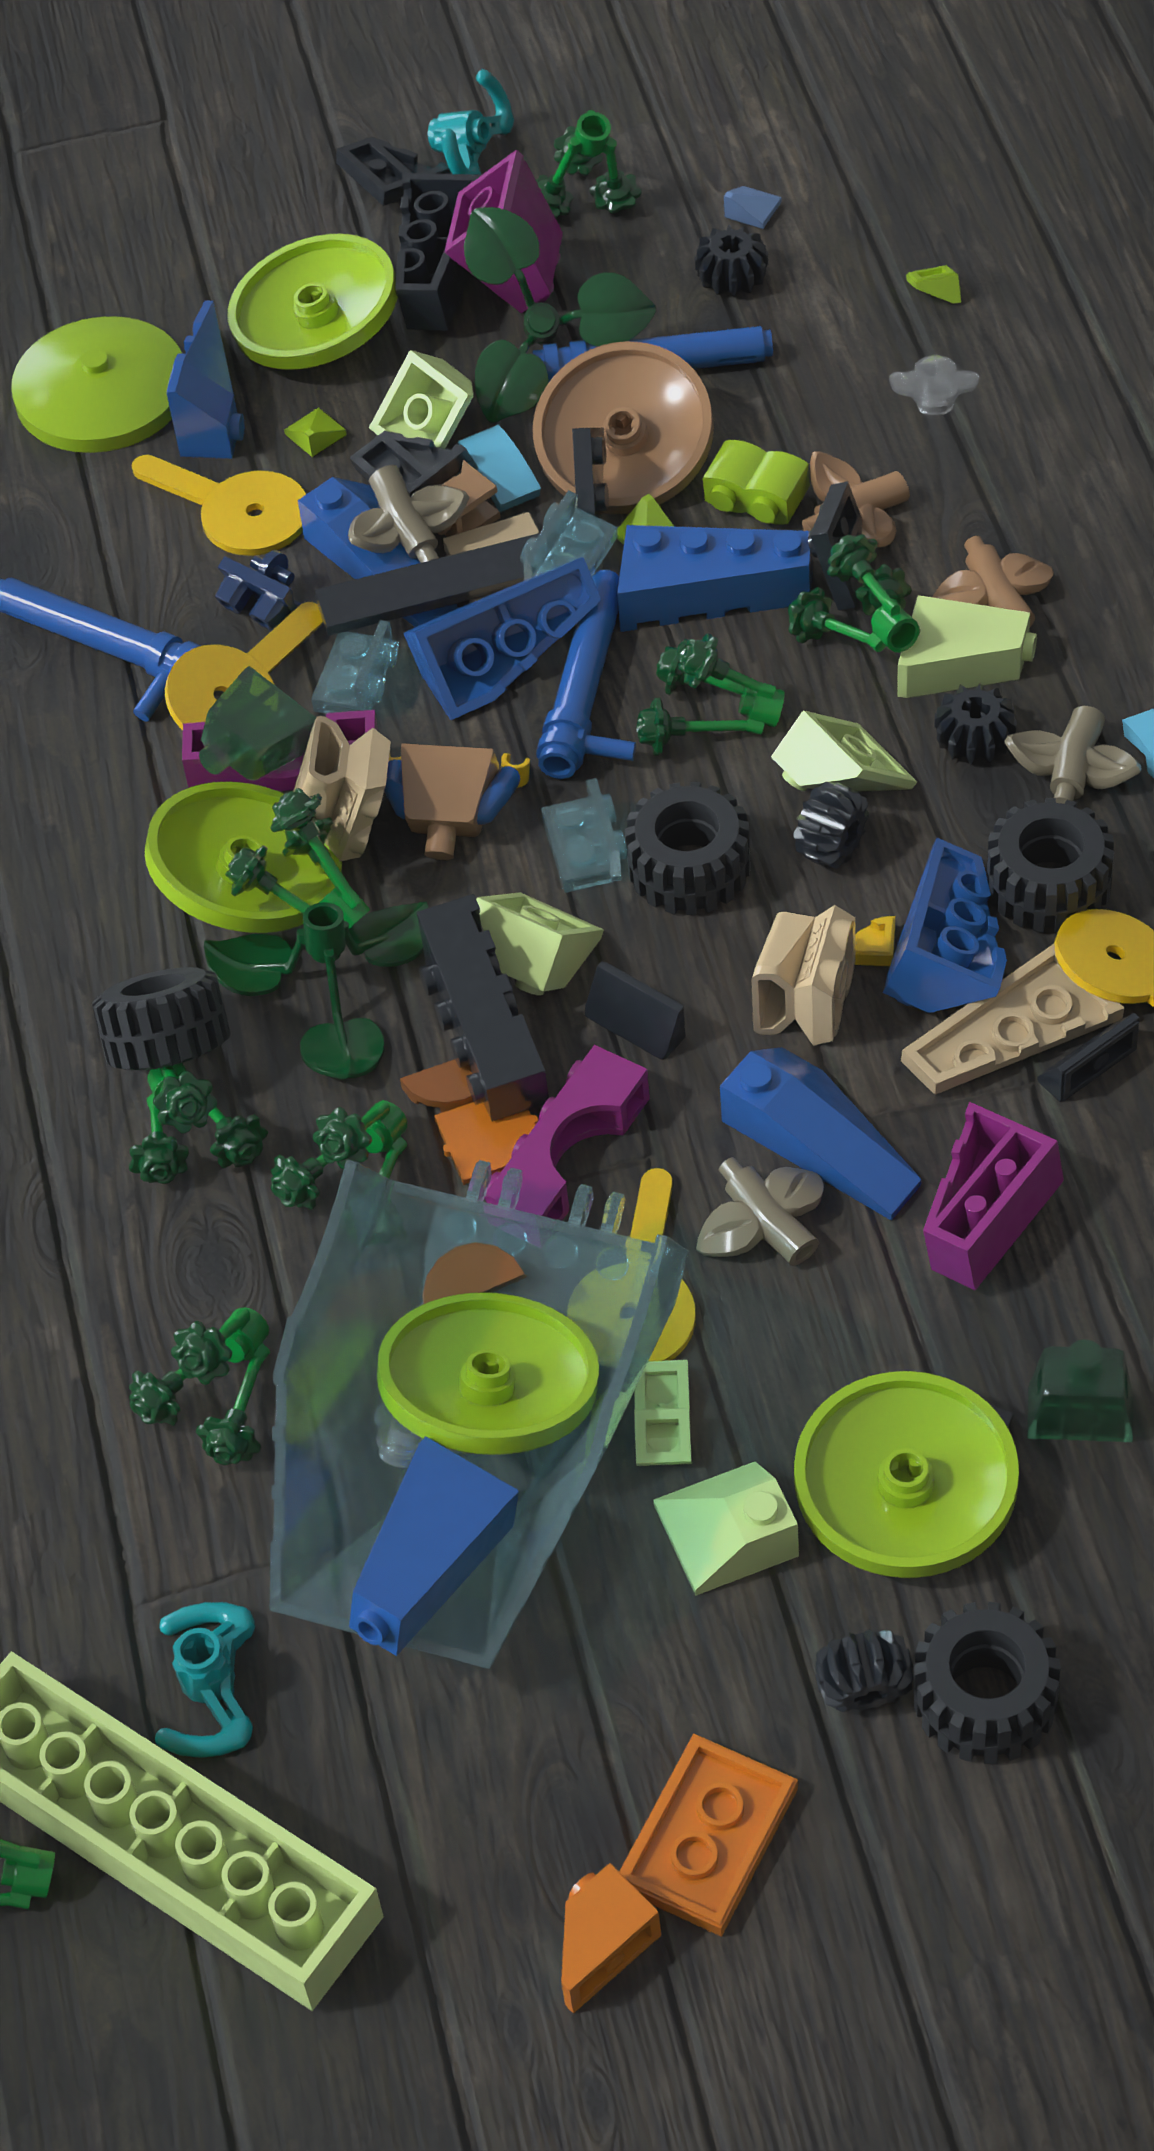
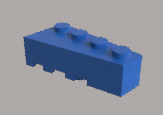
(709, 571)

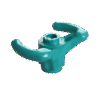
(466, 133)
(206, 1674)

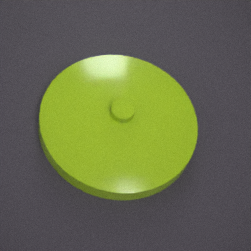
(313, 301)
(96, 384)
(197, 838)
(488, 1373)
(906, 1474)

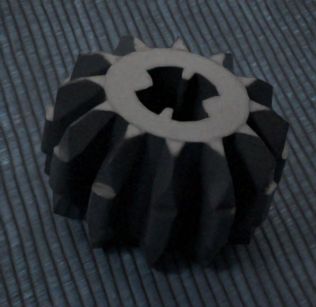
(731, 260)
(974, 723)
(831, 824)
(864, 1670)

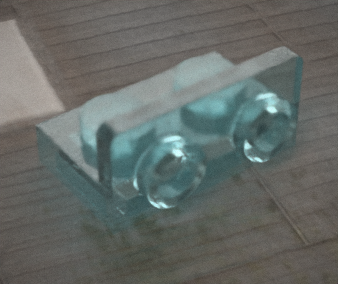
(567, 536)
(356, 671)
(584, 841)

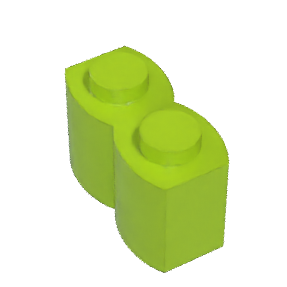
(756, 482)

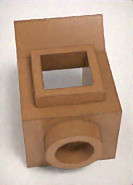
(478, 510)

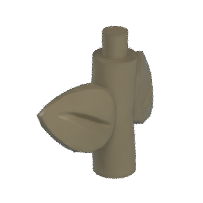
(405, 517)
(1074, 757)
(763, 1212)

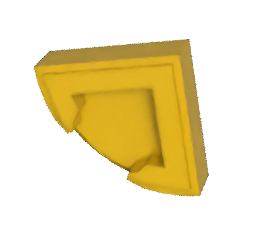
(876, 942)

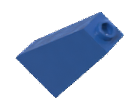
(429, 1544)

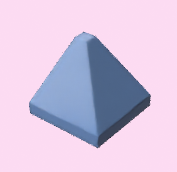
(750, 206)

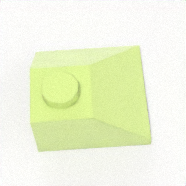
(424, 400)
(837, 752)
(536, 940)
(729, 1526)

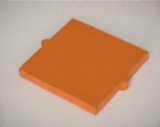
(474, 1137)

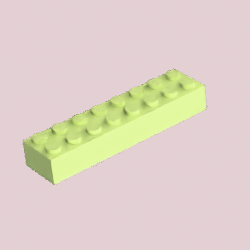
(178, 1837)

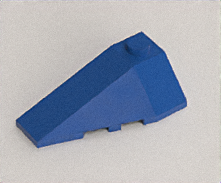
(203, 394)
(326, 523)
(490, 642)
(949, 937)
(815, 1126)

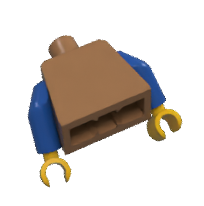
(450, 791)

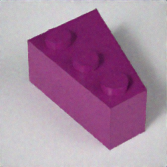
(990, 1194)

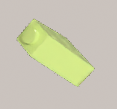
(964, 647)

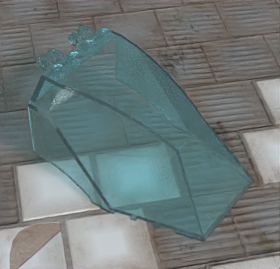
(369, 1274)

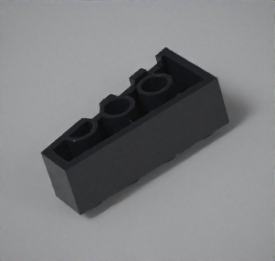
(426, 277)
(479, 1010)

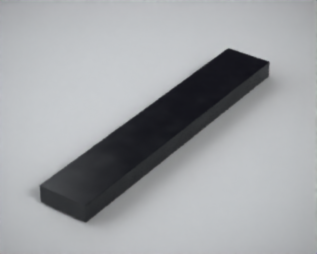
(421, 586)

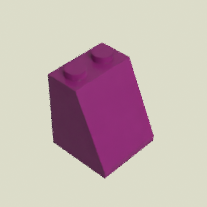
(514, 189)

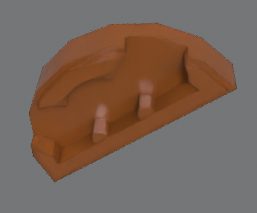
(439, 1086)
(471, 1270)

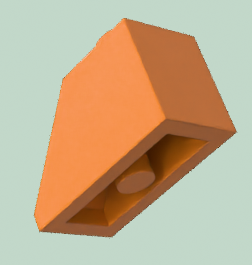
(603, 1933)

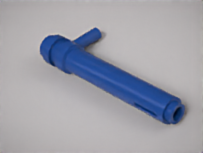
(697, 349)
(100, 631)
(568, 726)

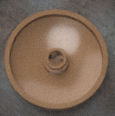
(651, 416)

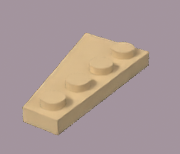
(1029, 1015)

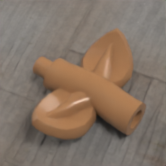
(869, 496)
(995, 580)

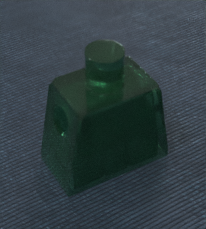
(254, 728)
(1081, 1394)

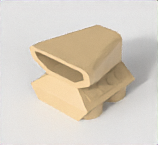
(348, 780)
(804, 974)

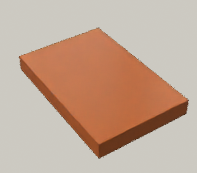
(708, 1833)

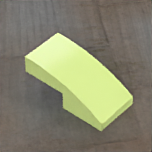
(663, 1414)

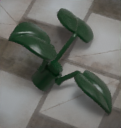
(610, 312)
(255, 964)

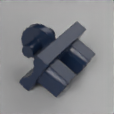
(264, 584)

